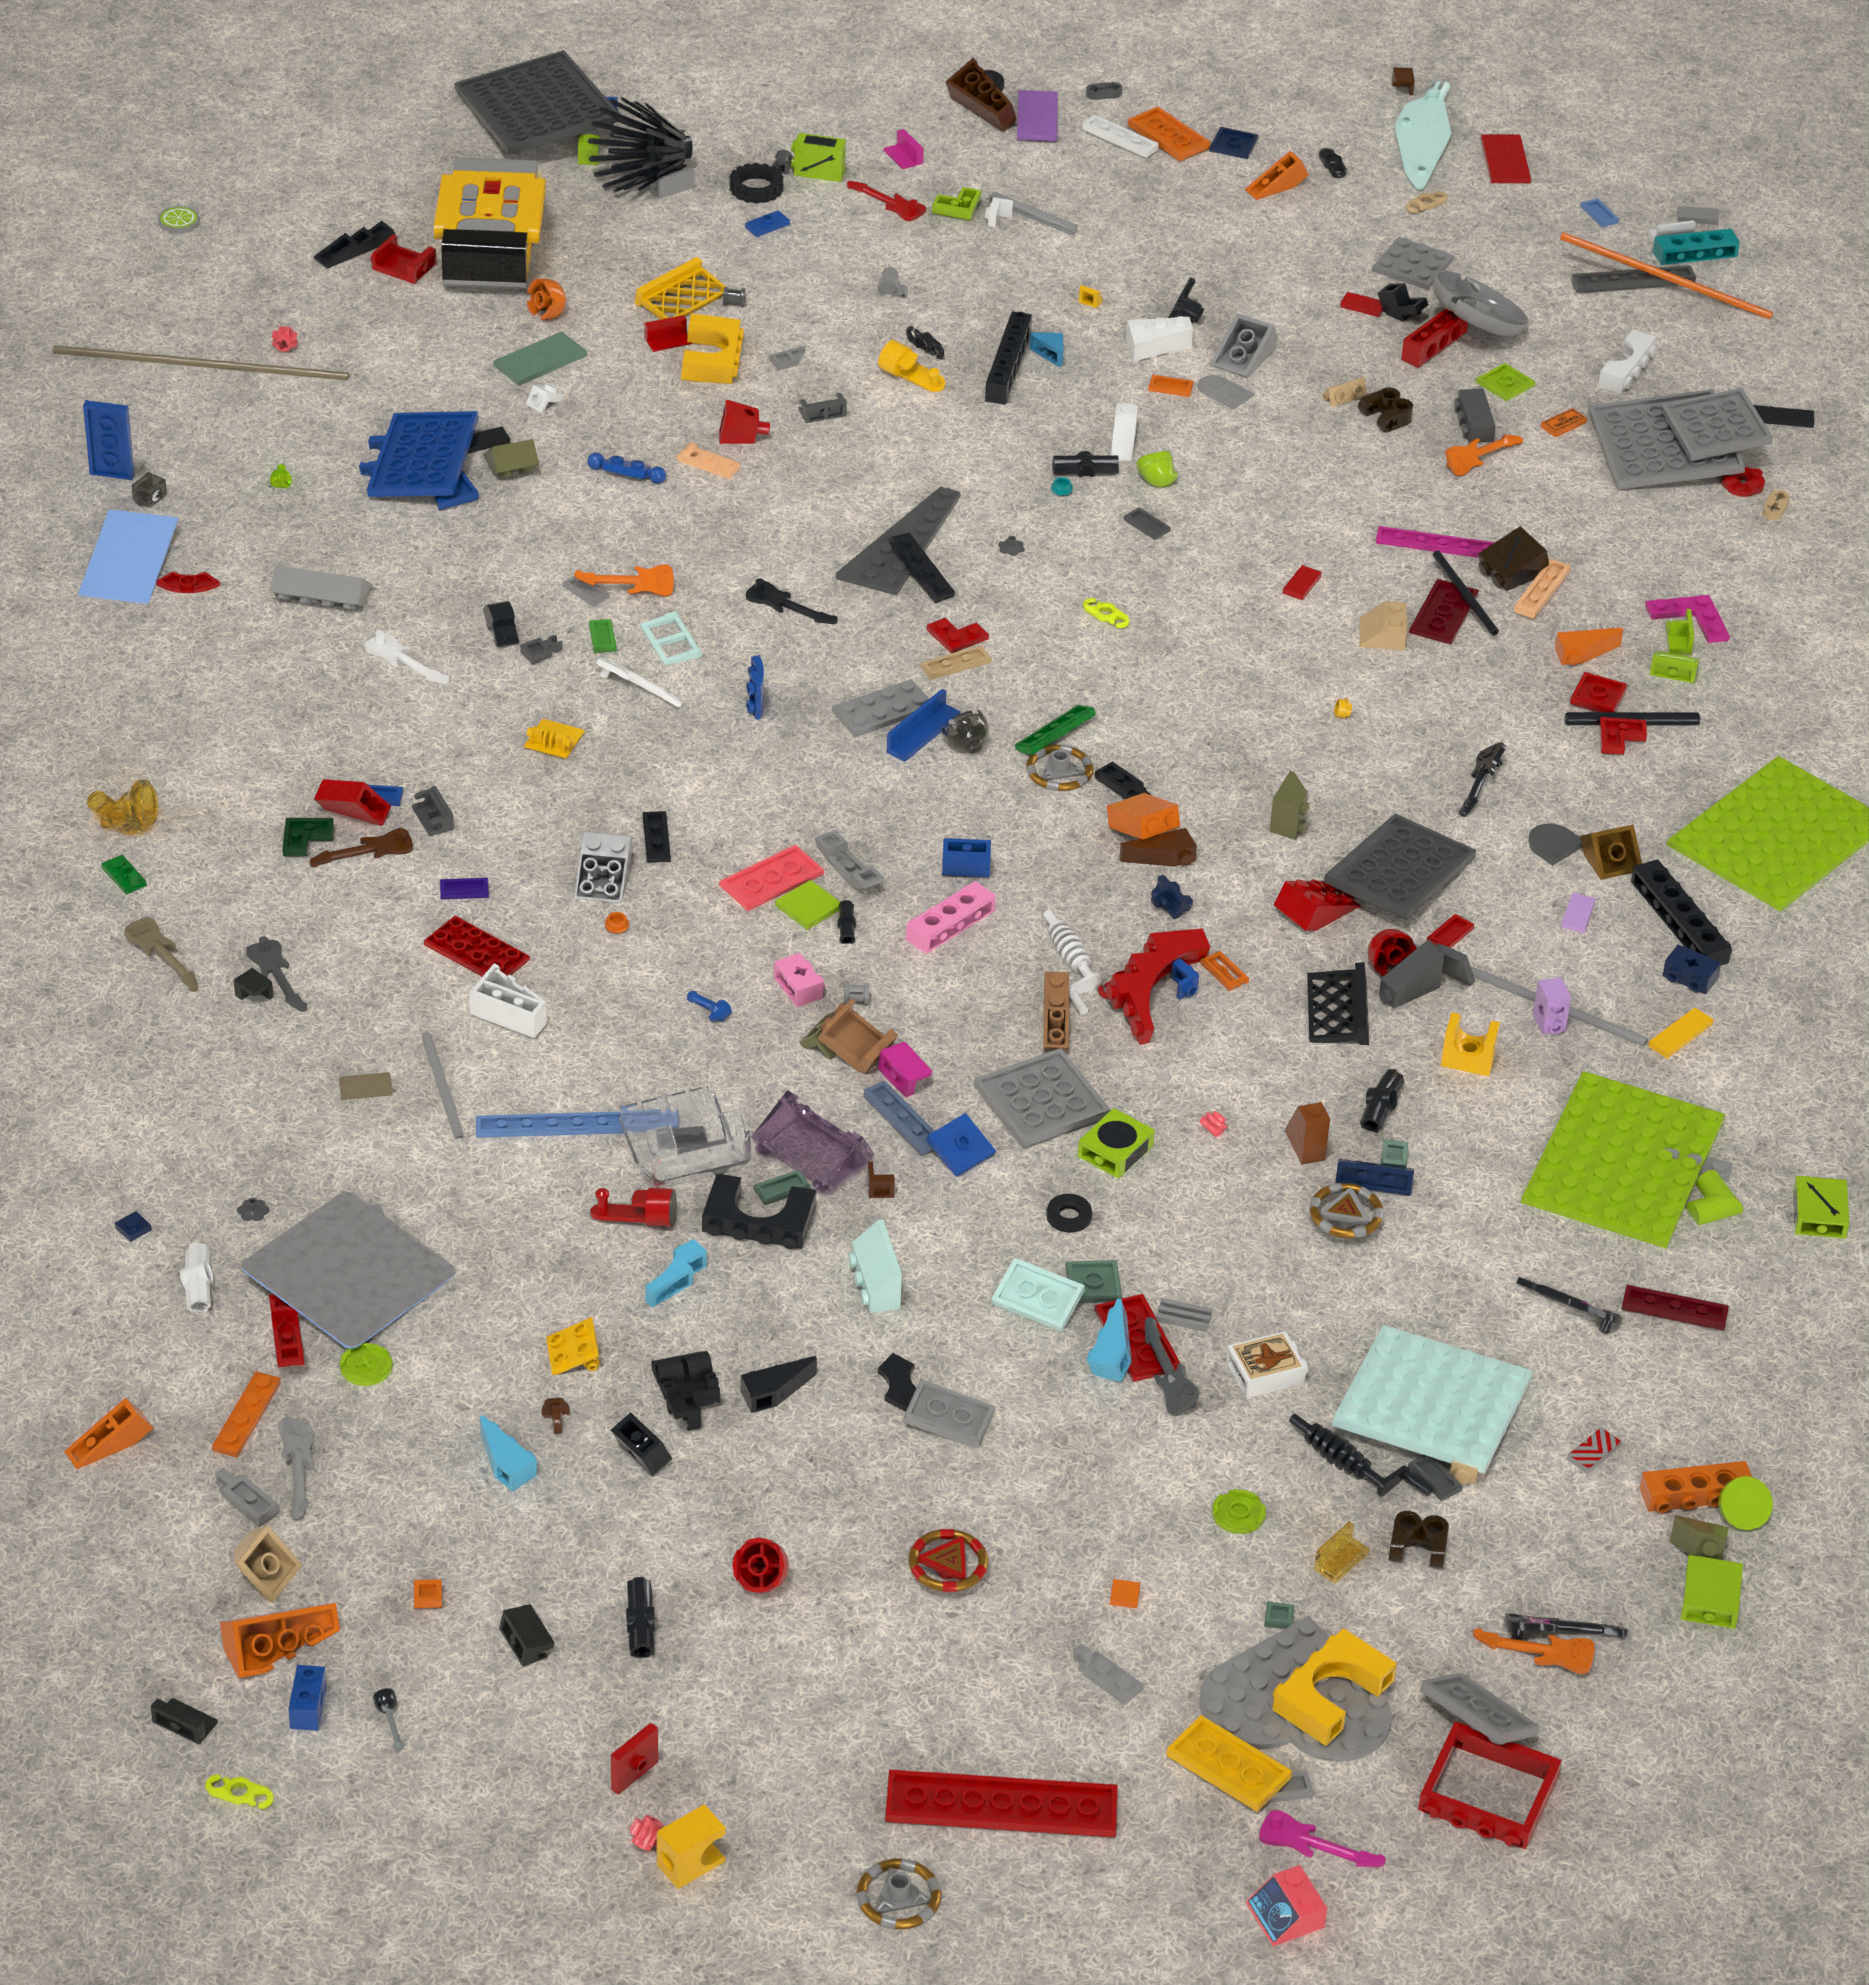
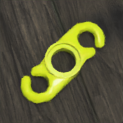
(1096, 610)
(253, 1790)

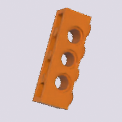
(1688, 1485)

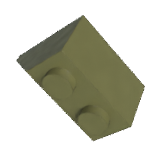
(512, 457)
(1290, 808)

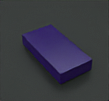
(464, 888)

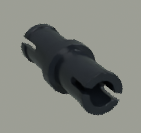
(846, 922)

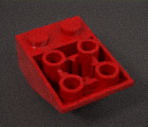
(1313, 903)

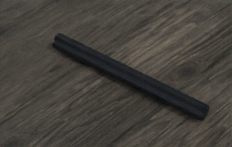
(1651, 718)

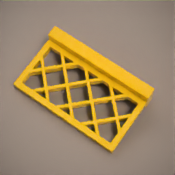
(671, 282)

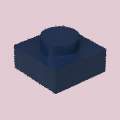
(133, 1226)

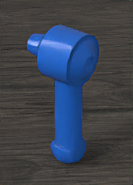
(719, 1010)

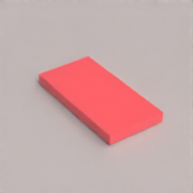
(771, 877)

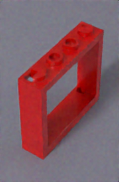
(1479, 1820)

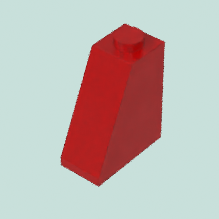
(352, 800)

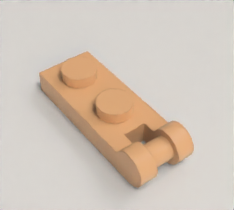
(708, 461)

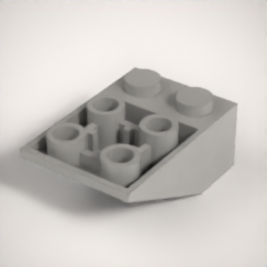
(603, 867)

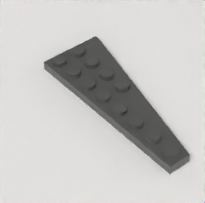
(879, 564)

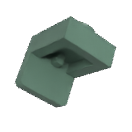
(1394, 1153)

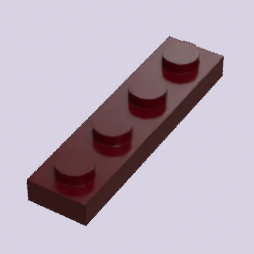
(1675, 1307)

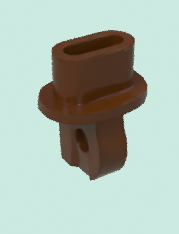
(555, 1409)

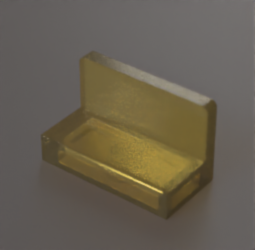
(1339, 1554)

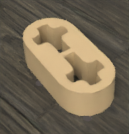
(1780, 506)

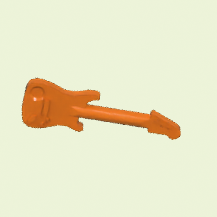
(1463, 458)
(656, 580)
(1571, 1654)

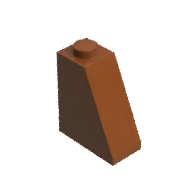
(1309, 1132)

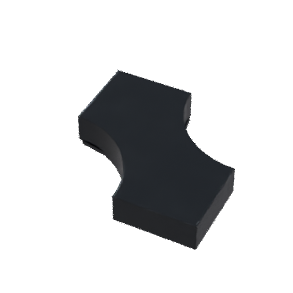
(897, 1374)

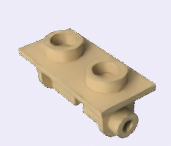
(1345, 392)

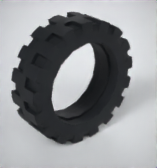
(754, 171)

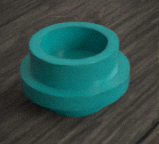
(1062, 486)

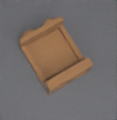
(854, 1037)

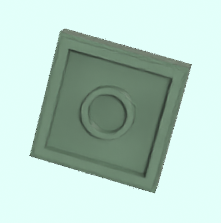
(1099, 1279)

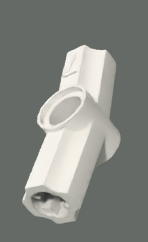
(197, 1277)

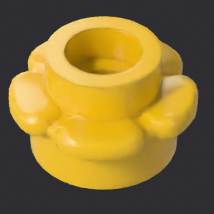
(1342, 708)

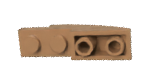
(1056, 1011)

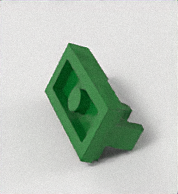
(124, 874)

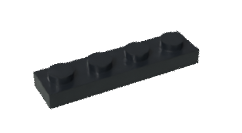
(922, 567)

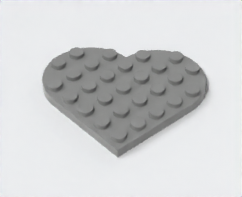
(1241, 1698)

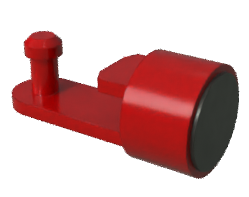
(648, 1206)

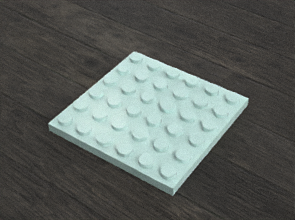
(1432, 1398)

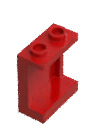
(402, 262)

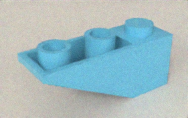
(1112, 1350)
(508, 1460)

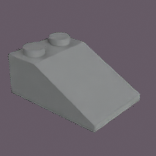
(1245, 346)

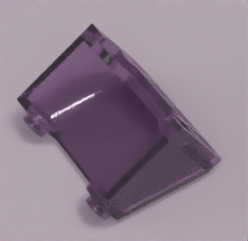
(811, 1144)

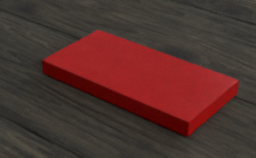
(1505, 158)
(1144, 1361)

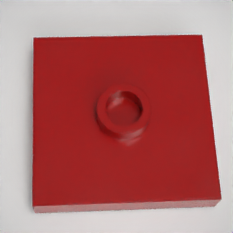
(1598, 693)
(634, 1758)

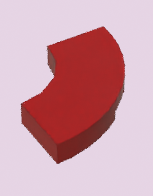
(188, 583)

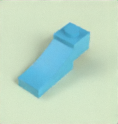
(679, 1275)

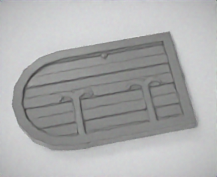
(1224, 391)

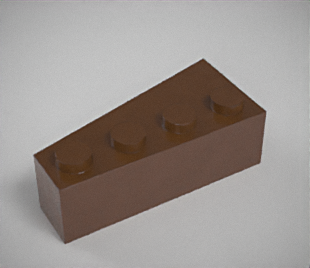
(980, 95)

